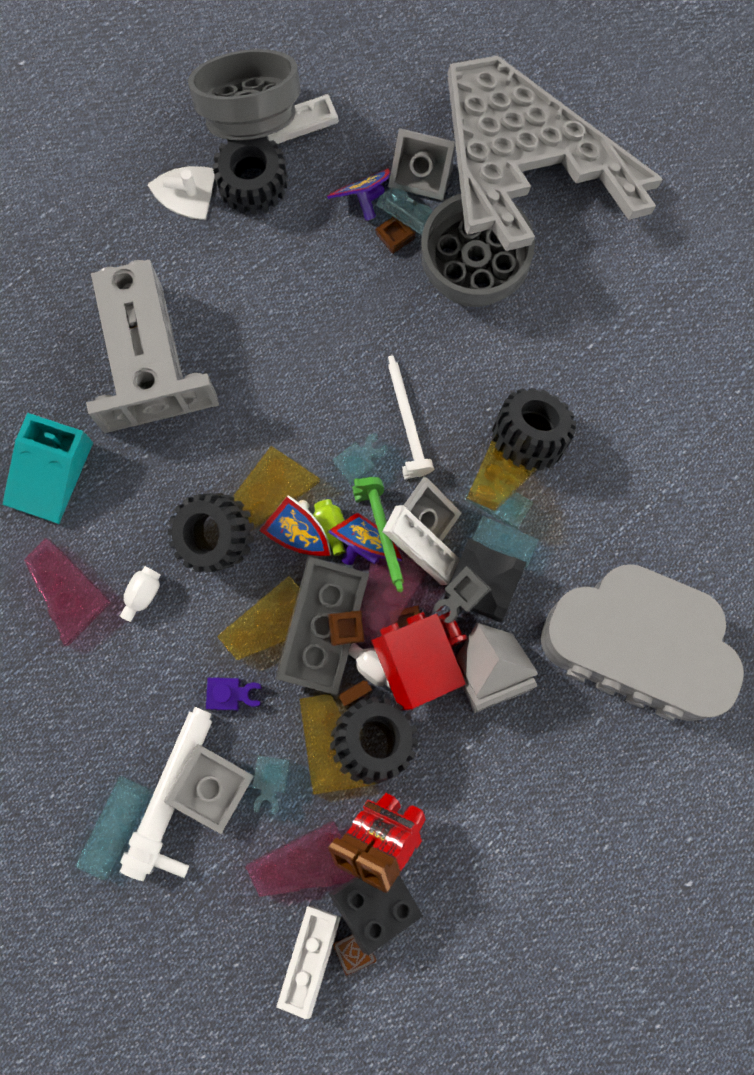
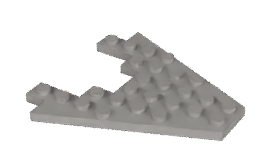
(516, 126)

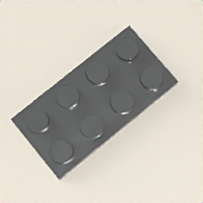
(307, 652)

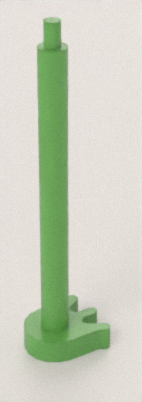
(371, 489)

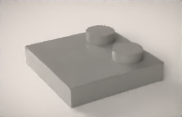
(208, 788)

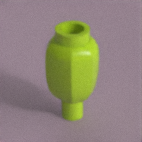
(328, 517)

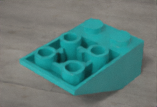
(45, 467)

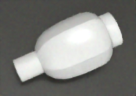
(140, 592)
(369, 665)

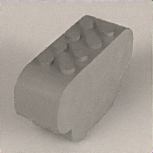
(647, 642)

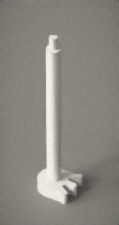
(419, 466)

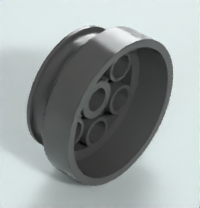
(246, 93)
(446, 230)

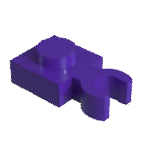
(227, 693)

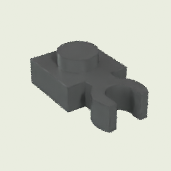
(465, 592)

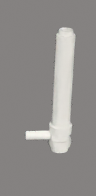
(147, 840)

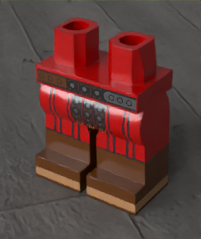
(379, 842)

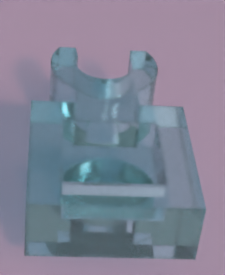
(357, 461)
(271, 777)

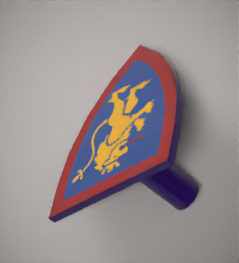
(366, 190)
(361, 538)

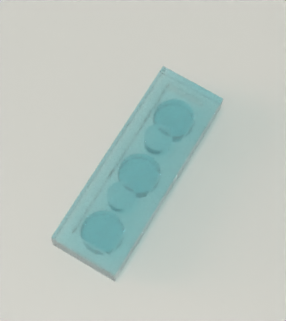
(112, 828)

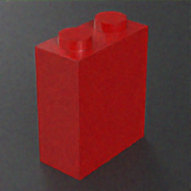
(418, 661)

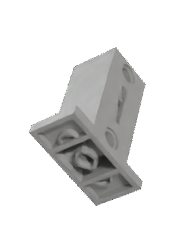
(142, 352)

